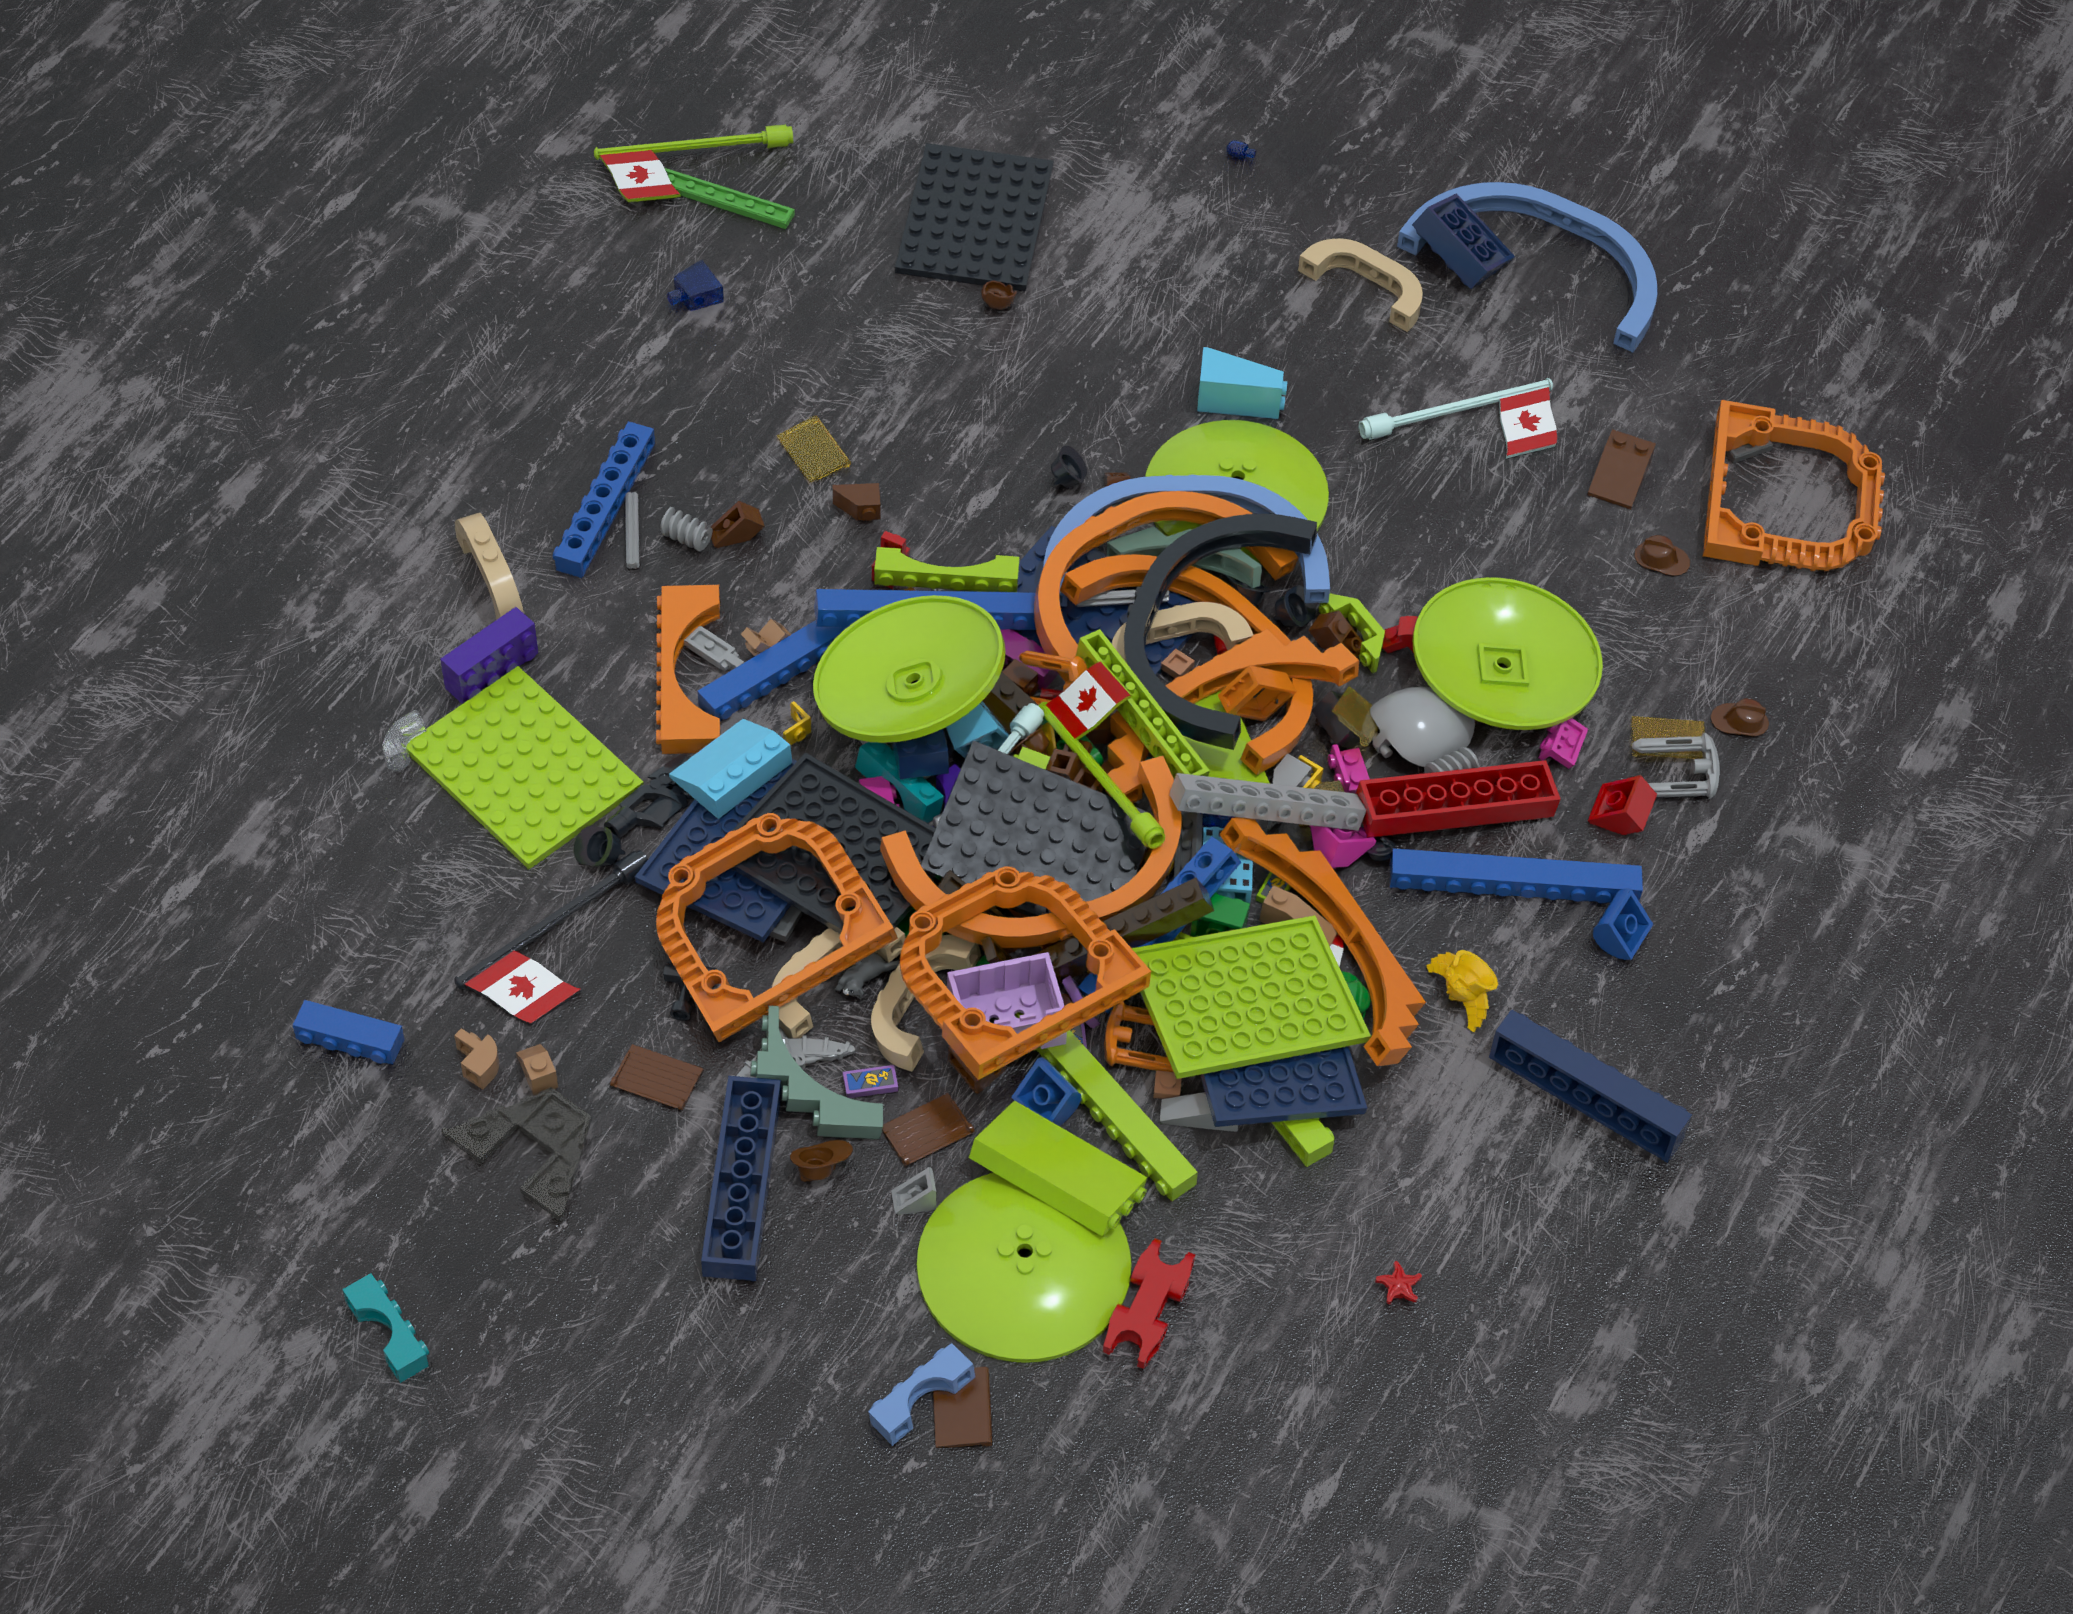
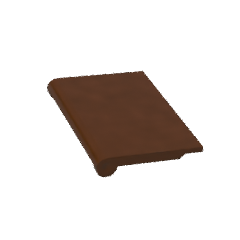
(656, 1077)
(927, 1129)
(964, 1416)

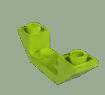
(1364, 622)

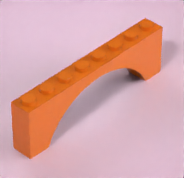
(683, 724)

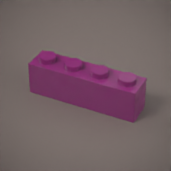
(1017, 644)

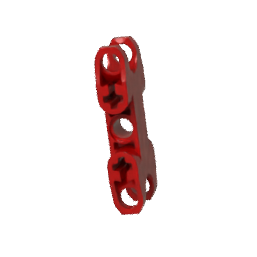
(1140, 1321)

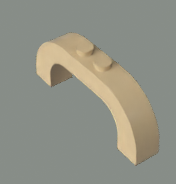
(1372, 265)
(476, 537)
(1193, 618)
(793, 1018)
(898, 1046)

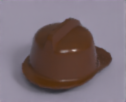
(1660, 555)
(1740, 718)
(1036, 741)
(820, 1160)

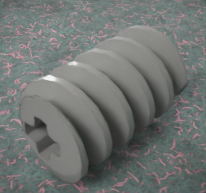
(684, 530)
(1457, 760)

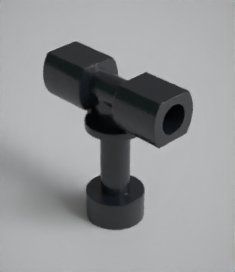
(680, 1009)

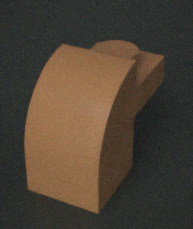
(768, 636)
(481, 1060)

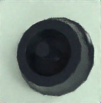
(1382, 849)

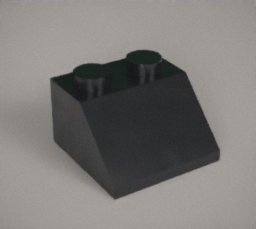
(1326, 719)

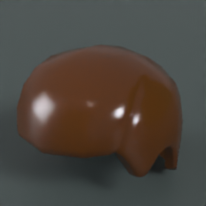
(998, 295)

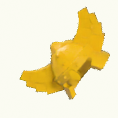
(1466, 981)

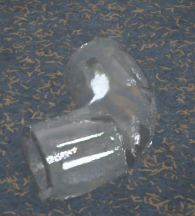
(399, 736)

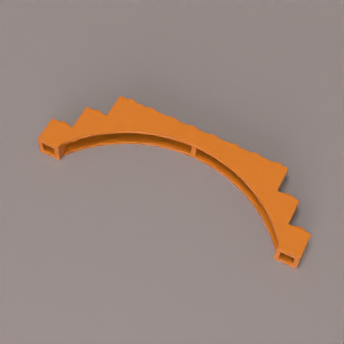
(1262, 650)
(1309, 873)

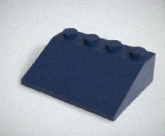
(1462, 240)

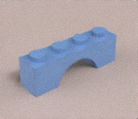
(946, 1371)

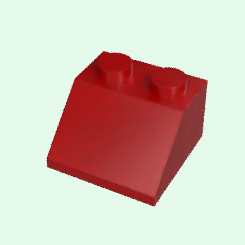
(1623, 805)

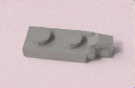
(713, 649)

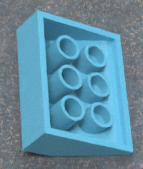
(733, 766)

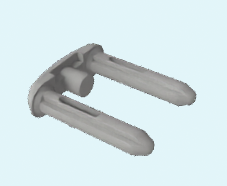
(1708, 765)

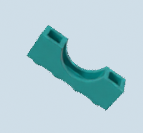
(916, 793)
(369, 1303)

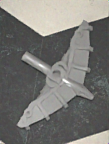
(808, 1051)

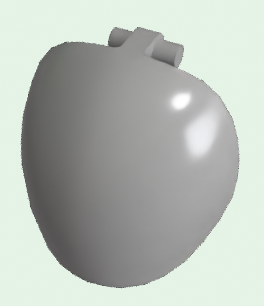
(1419, 725)

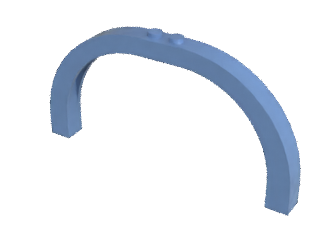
(1571, 217)
(1240, 492)

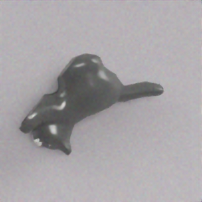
(861, 972)

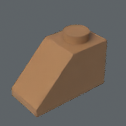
(537, 1068)

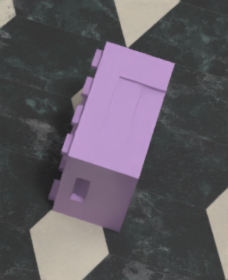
(1011, 987)

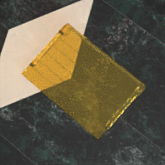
(813, 449)
(1355, 714)
(1664, 728)

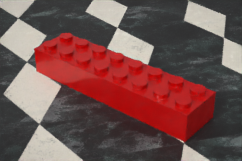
(1458, 798)

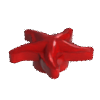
(1399, 1284)

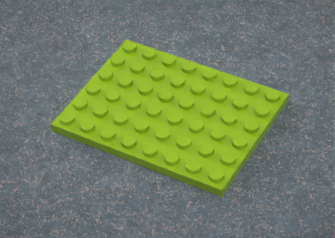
(523, 767)
(1249, 997)

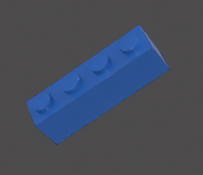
(348, 1032)

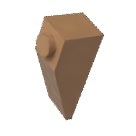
(1284, 906)

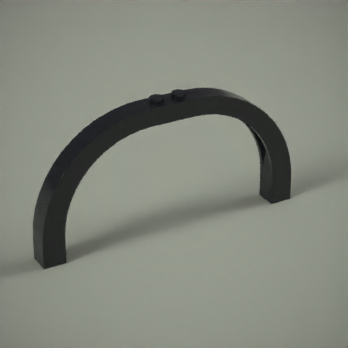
(1219, 535)

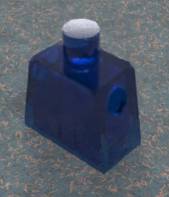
(696, 288)

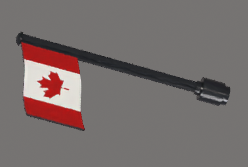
(525, 986)

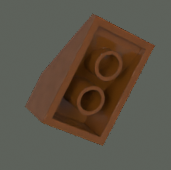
(1621, 469)

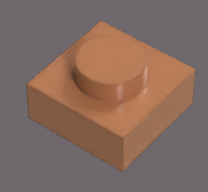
(1177, 664)
(1166, 1085)

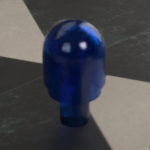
(1240, 150)

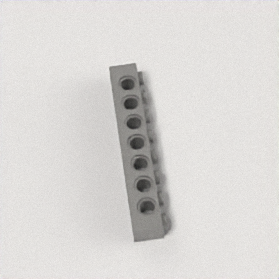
(1267, 801)

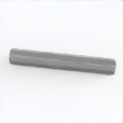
(632, 530)
(1114, 598)

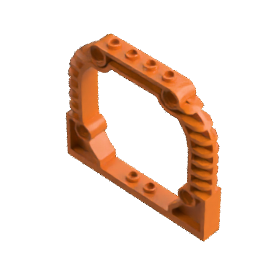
(1748, 543)
(732, 1008)
(987, 1045)

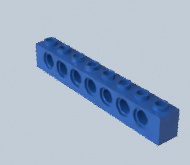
(604, 499)
(1211, 867)

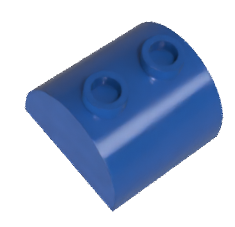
(1622, 926)
(1047, 1093)

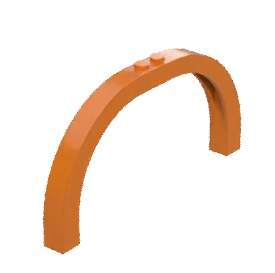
(1115, 521)
(1202, 586)
(1048, 928)

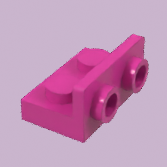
(1563, 742)
(1348, 767)

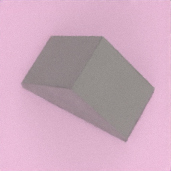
(915, 1194)

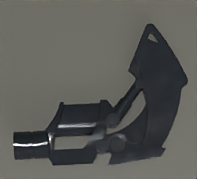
(666, 801)

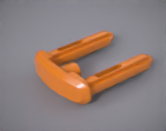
(1073, 666)
(1115, 1033)

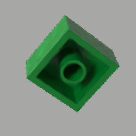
(1227, 916)

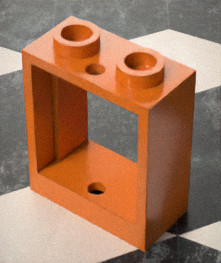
(1239, 694)

